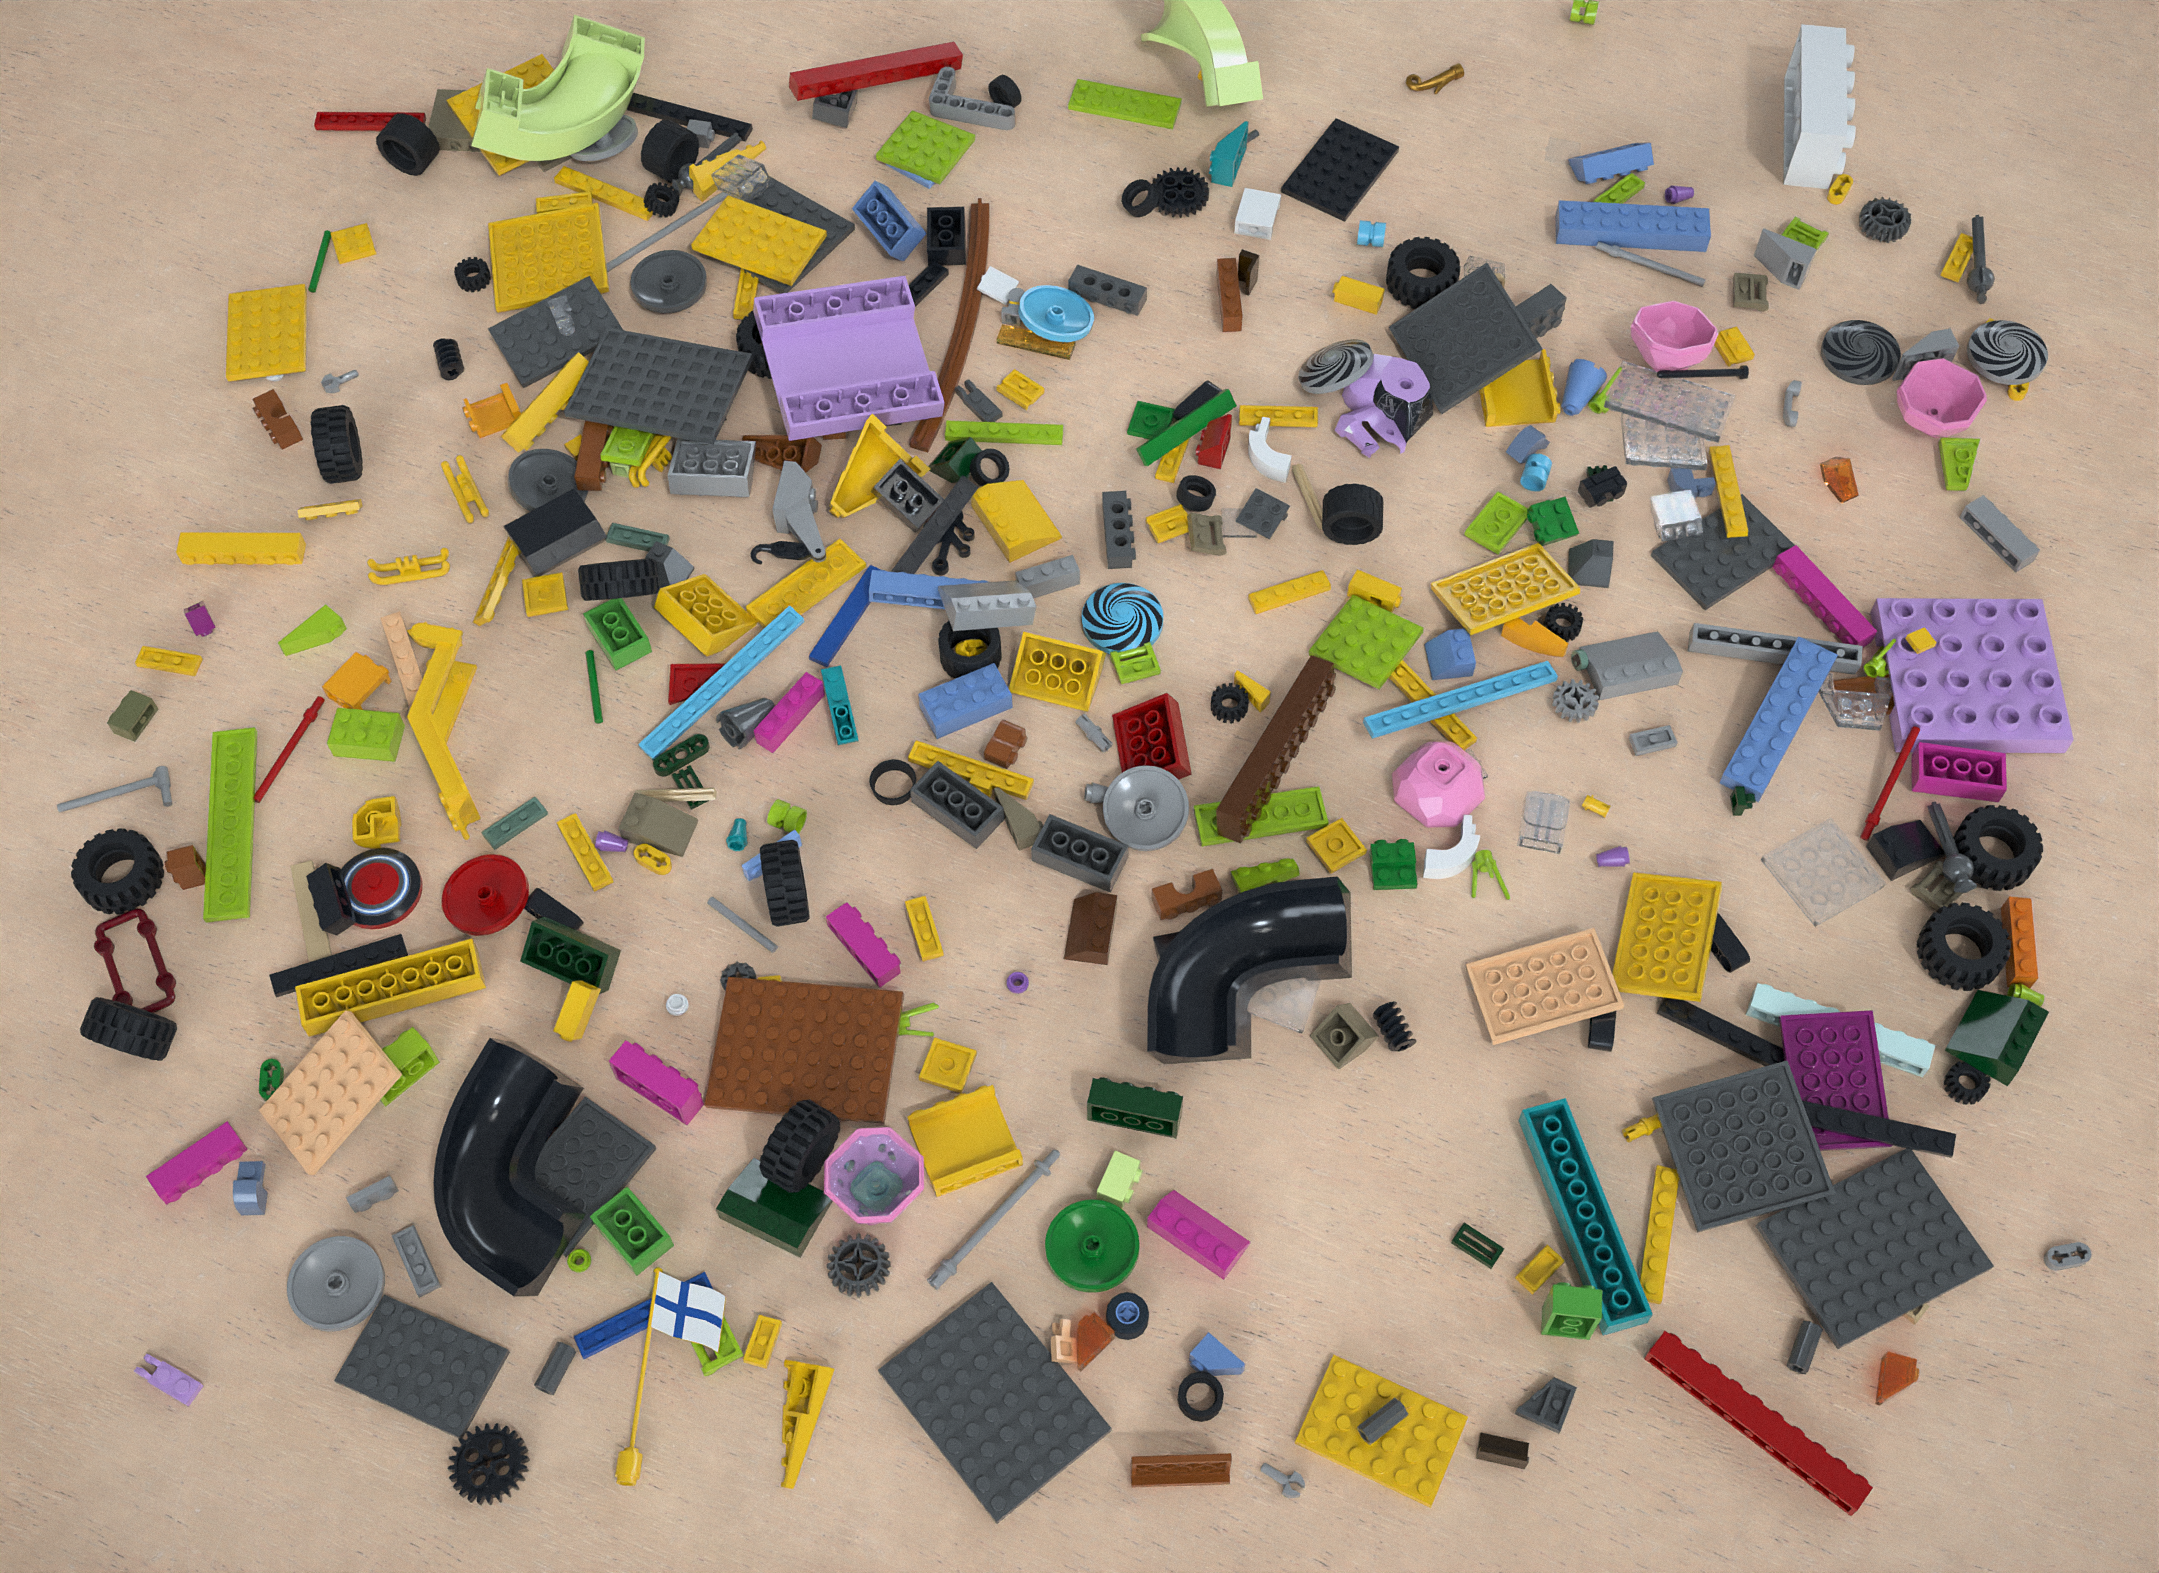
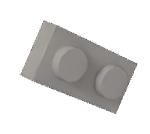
(1653, 740)
(372, 1194)

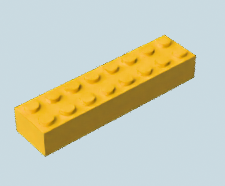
(391, 986)

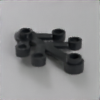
(946, 540)

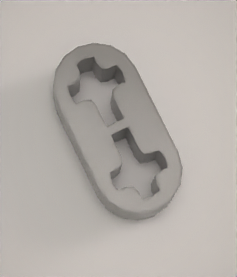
(2068, 1260)

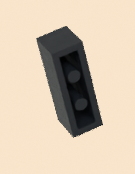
(331, 899)

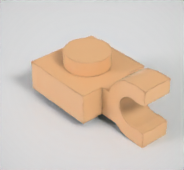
(1062, 1345)

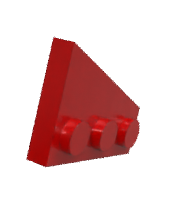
(688, 678)

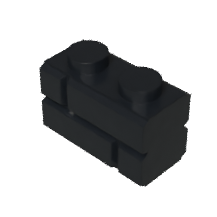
(1602, 487)

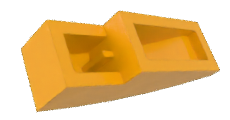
(1534, 638)

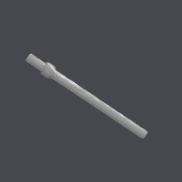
(1616, 251)

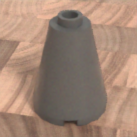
(740, 721)

